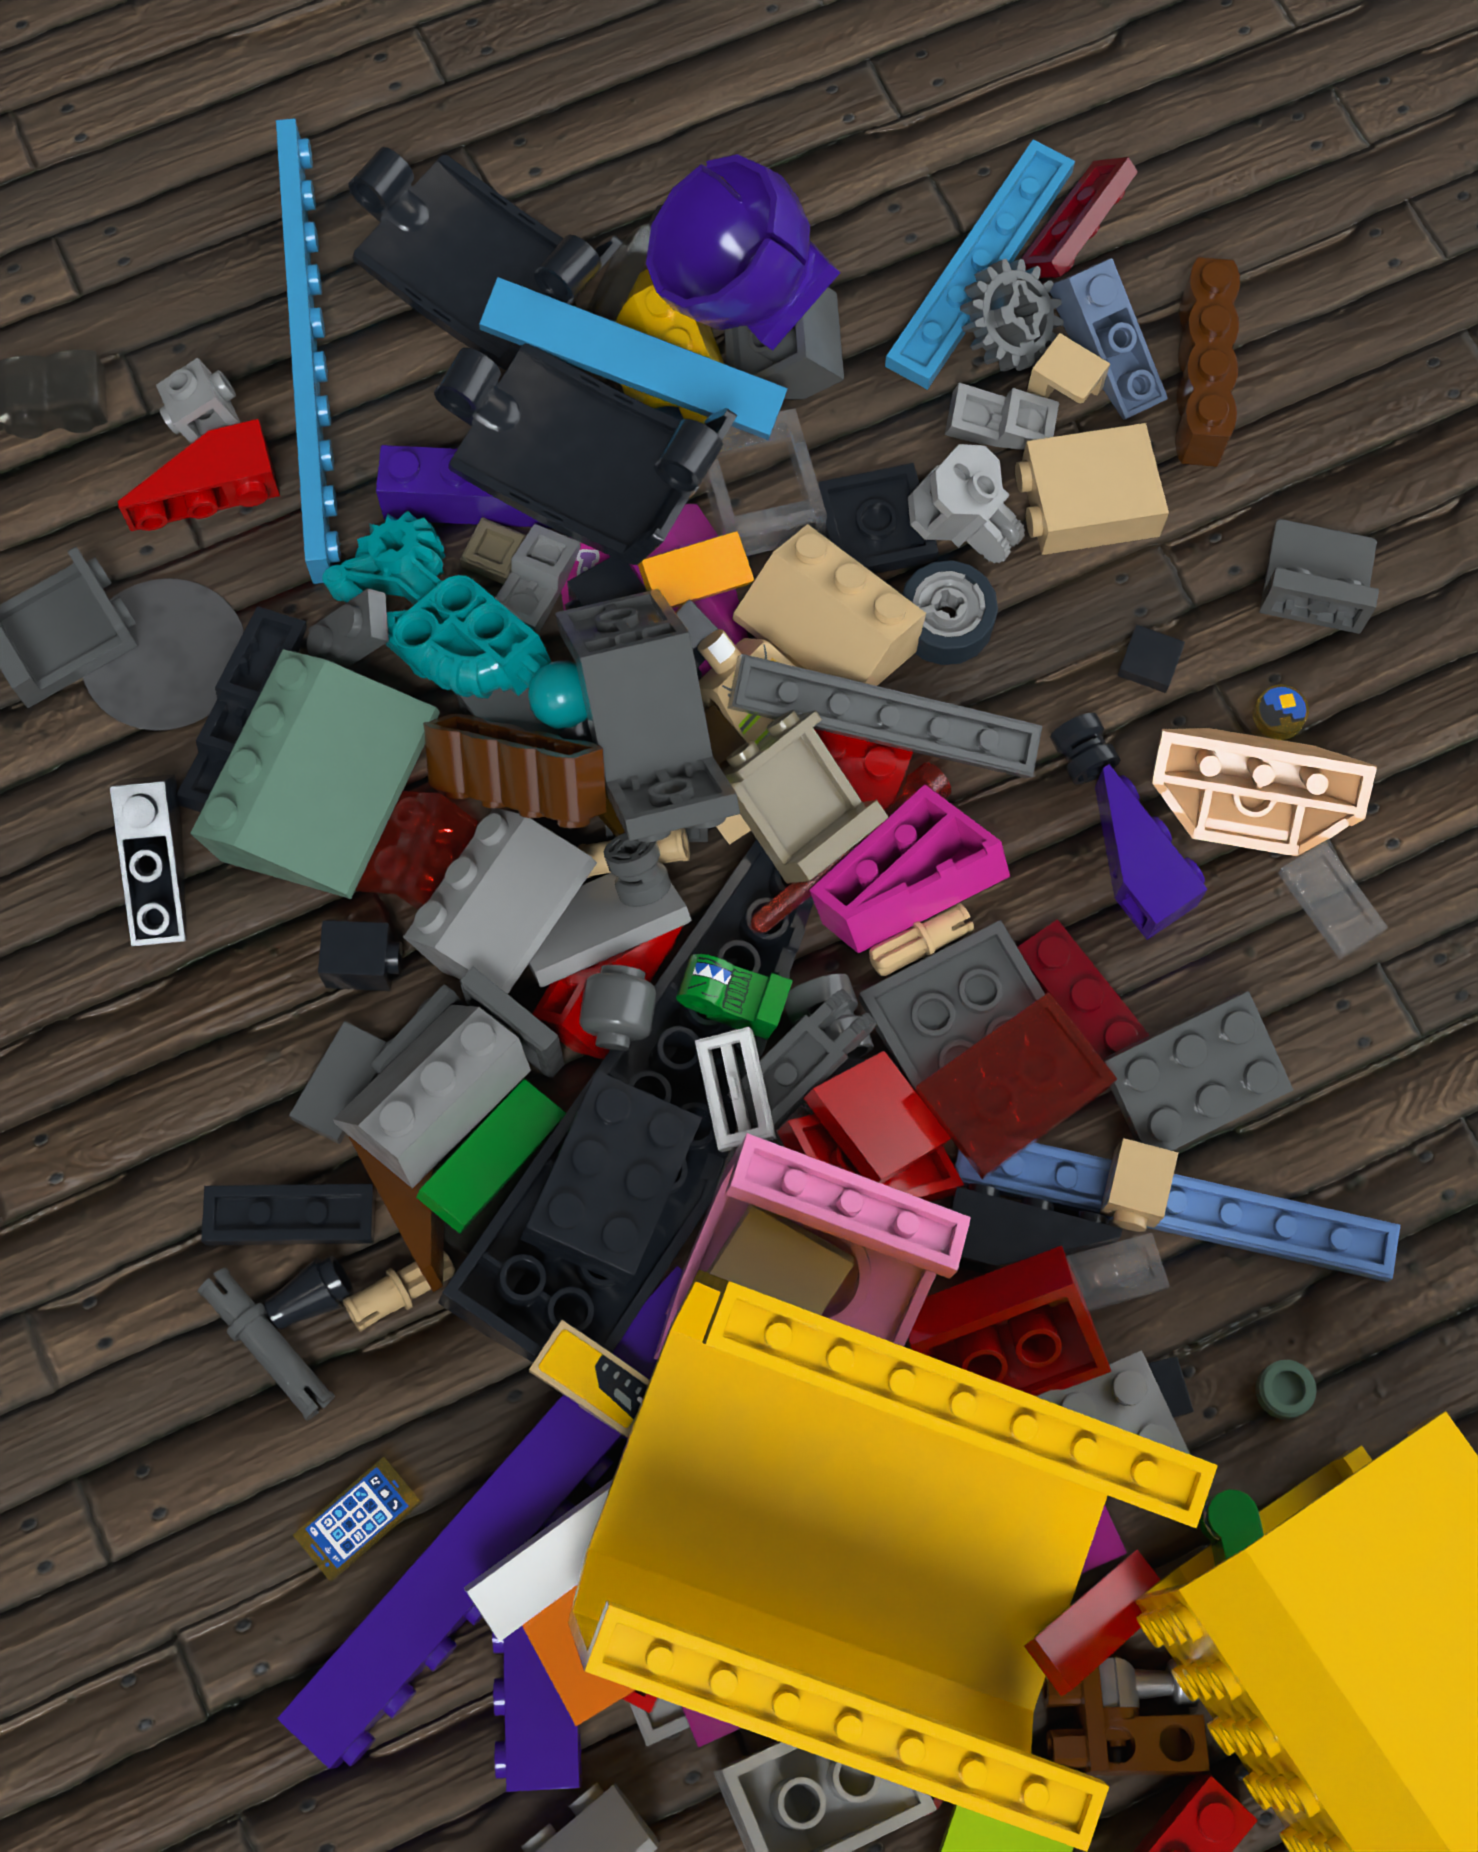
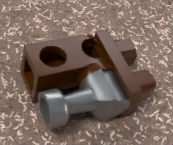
(1113, 1735)

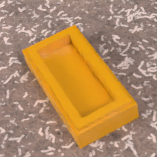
(698, 570)

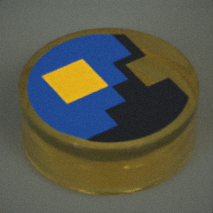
(1280, 712)

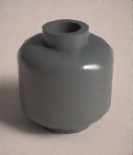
(617, 1006)

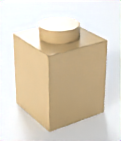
(1138, 1185)

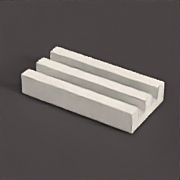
(704, 1047)

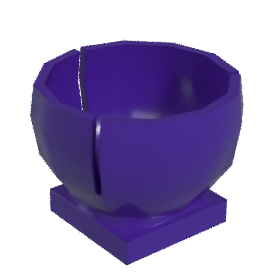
(735, 254)

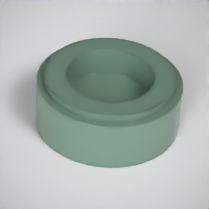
(1285, 1389)

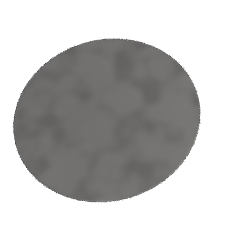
(180, 654)

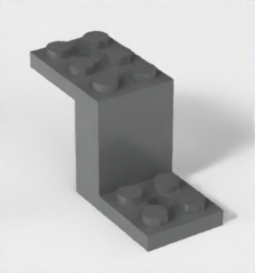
(647, 715)

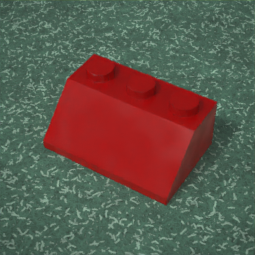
(1015, 1326)

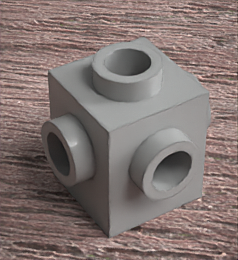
(196, 401)

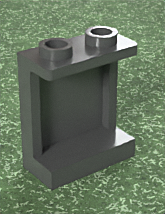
(62, 630)

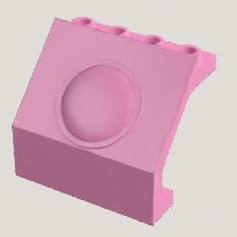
(891, 1234)

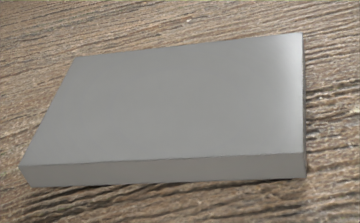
(602, 926)

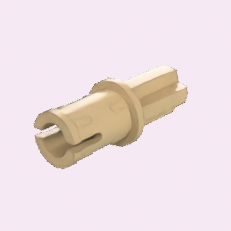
(920, 940)
(390, 1294)

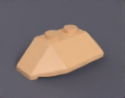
(1259, 789)

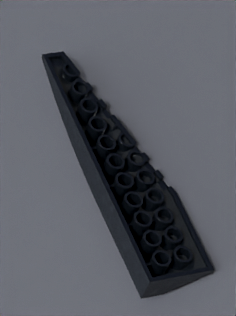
(525, 1292)

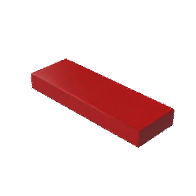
(1093, 1625)

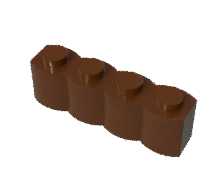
(1207, 362)
(516, 769)

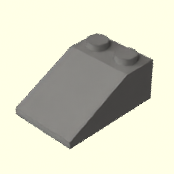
(812, 1804)

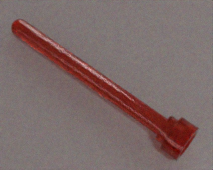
(798, 892)

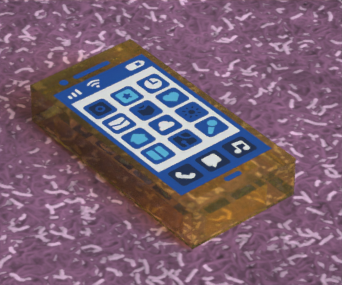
(357, 1519)

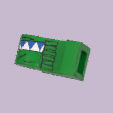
(733, 994)
(1230, 1523)

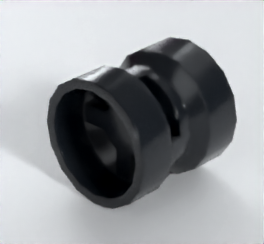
(1084, 747)

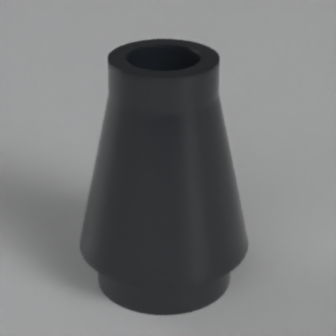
(310, 1293)

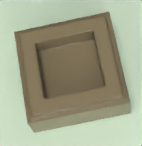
(491, 550)

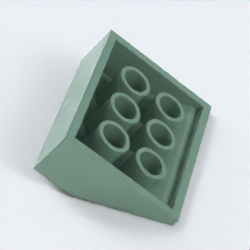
(314, 775)

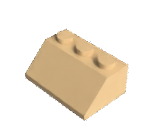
(830, 612)

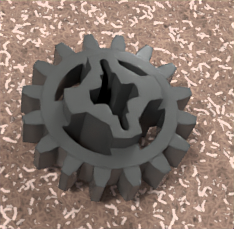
(1011, 314)

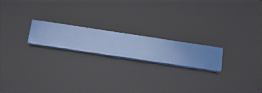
(1207, 1212)

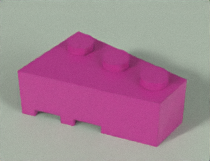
(908, 871)

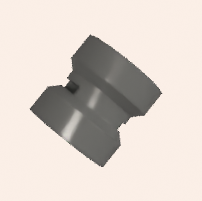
(639, 874)

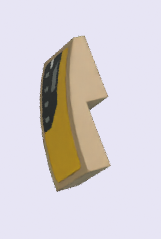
(591, 1377)

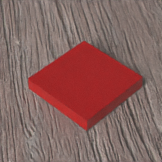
(877, 1118)

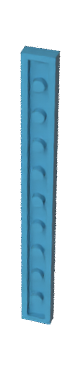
(308, 364)

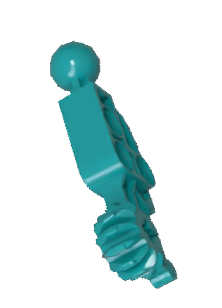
(456, 627)

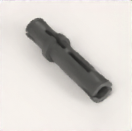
(251, 1326)

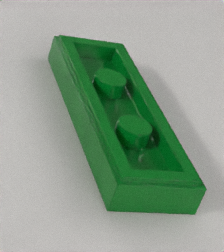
(491, 1156)

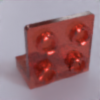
(417, 847)

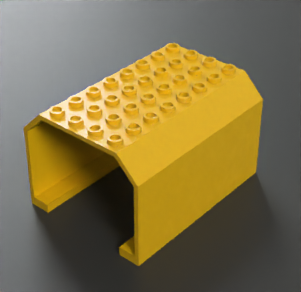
(858, 1550)
(1346, 1649)

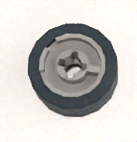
(965, 591)

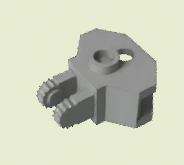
(966, 504)

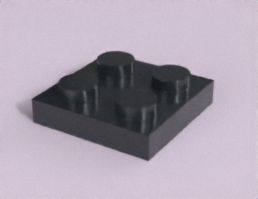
(872, 519)

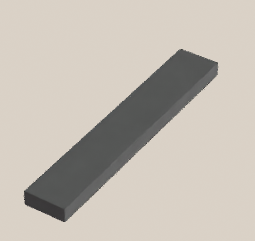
(886, 716)

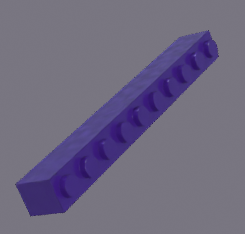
(429, 1602)

